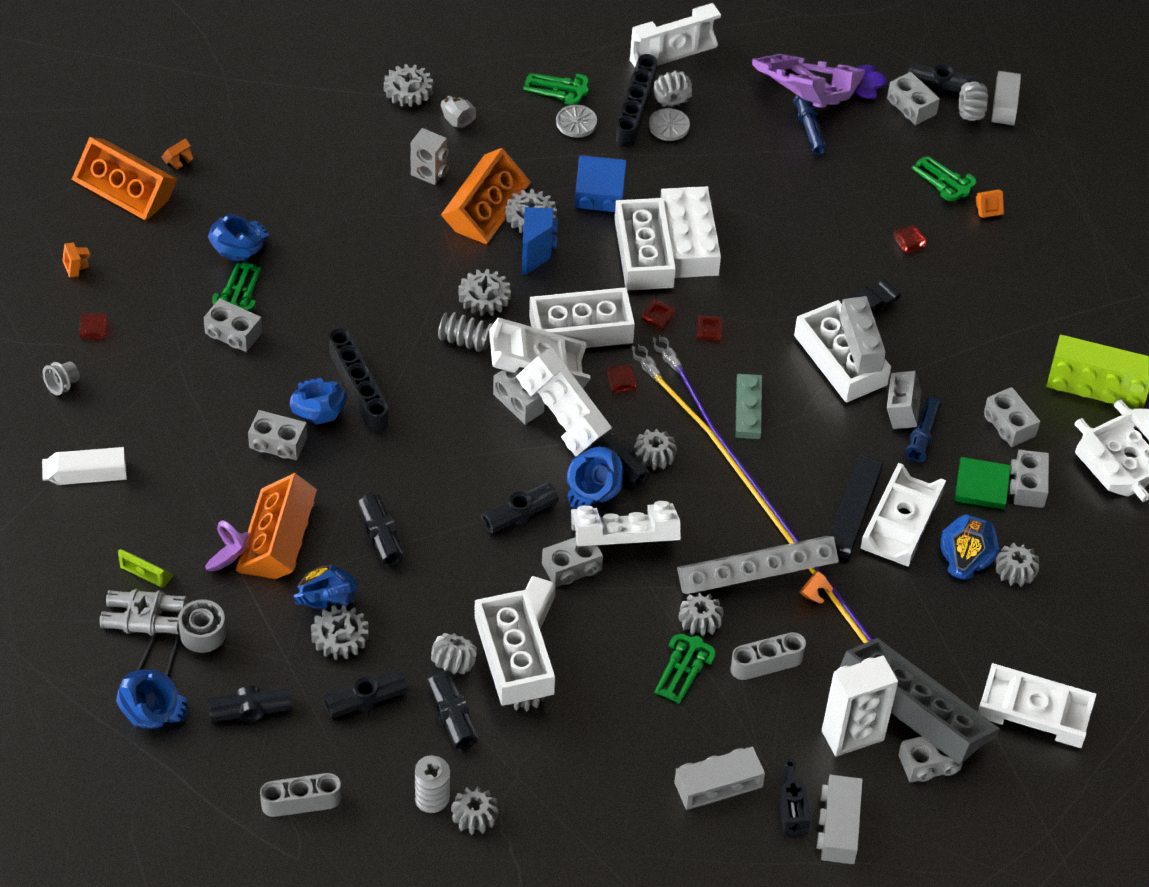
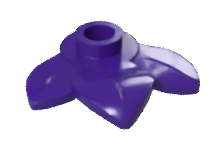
(870, 82)

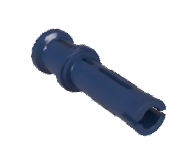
(808, 116)
(921, 436)

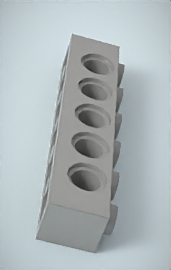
(757, 564)

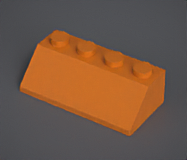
(123, 178)
(483, 197)
(277, 528)

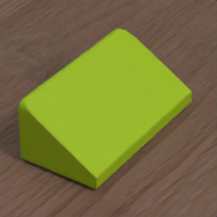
(144, 569)

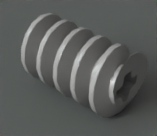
(464, 332)
(432, 784)

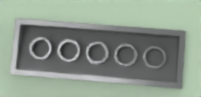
(928, 705)

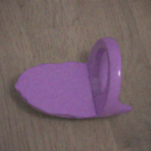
(235, 545)

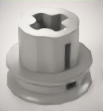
(60, 376)

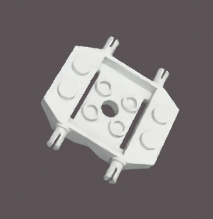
(1104, 450)

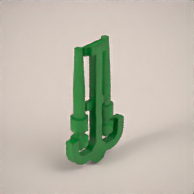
(557, 83)
(946, 175)
(246, 302)
(695, 643)

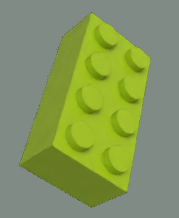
(1099, 372)

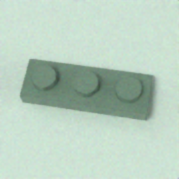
(748, 406)

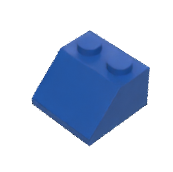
(599, 183)
(538, 237)

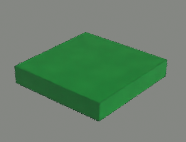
(982, 483)

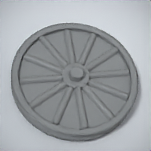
(576, 121)
(669, 124)

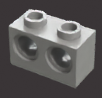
(913, 98)
(429, 156)
(232, 325)
(515, 397)
(904, 399)
(1011, 417)
(277, 435)
(1030, 478)
(566, 561)
(933, 761)

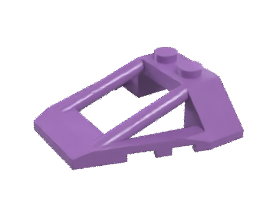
(807, 84)

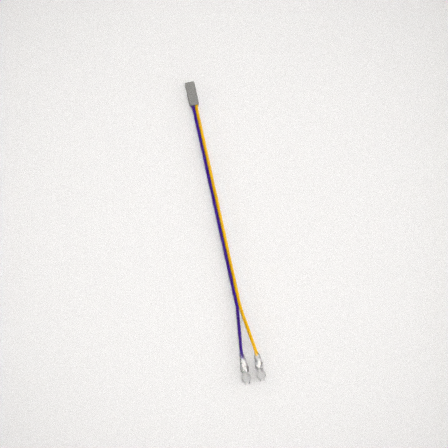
(670, 357)

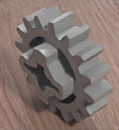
(408, 85)
(516, 207)
(496, 292)
(339, 632)

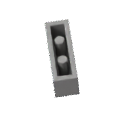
(862, 335)
(719, 777)
(840, 819)

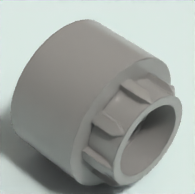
(202, 626)

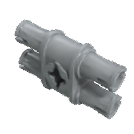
(142, 612)

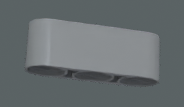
(1006, 98)
(759, 664)
(291, 804)

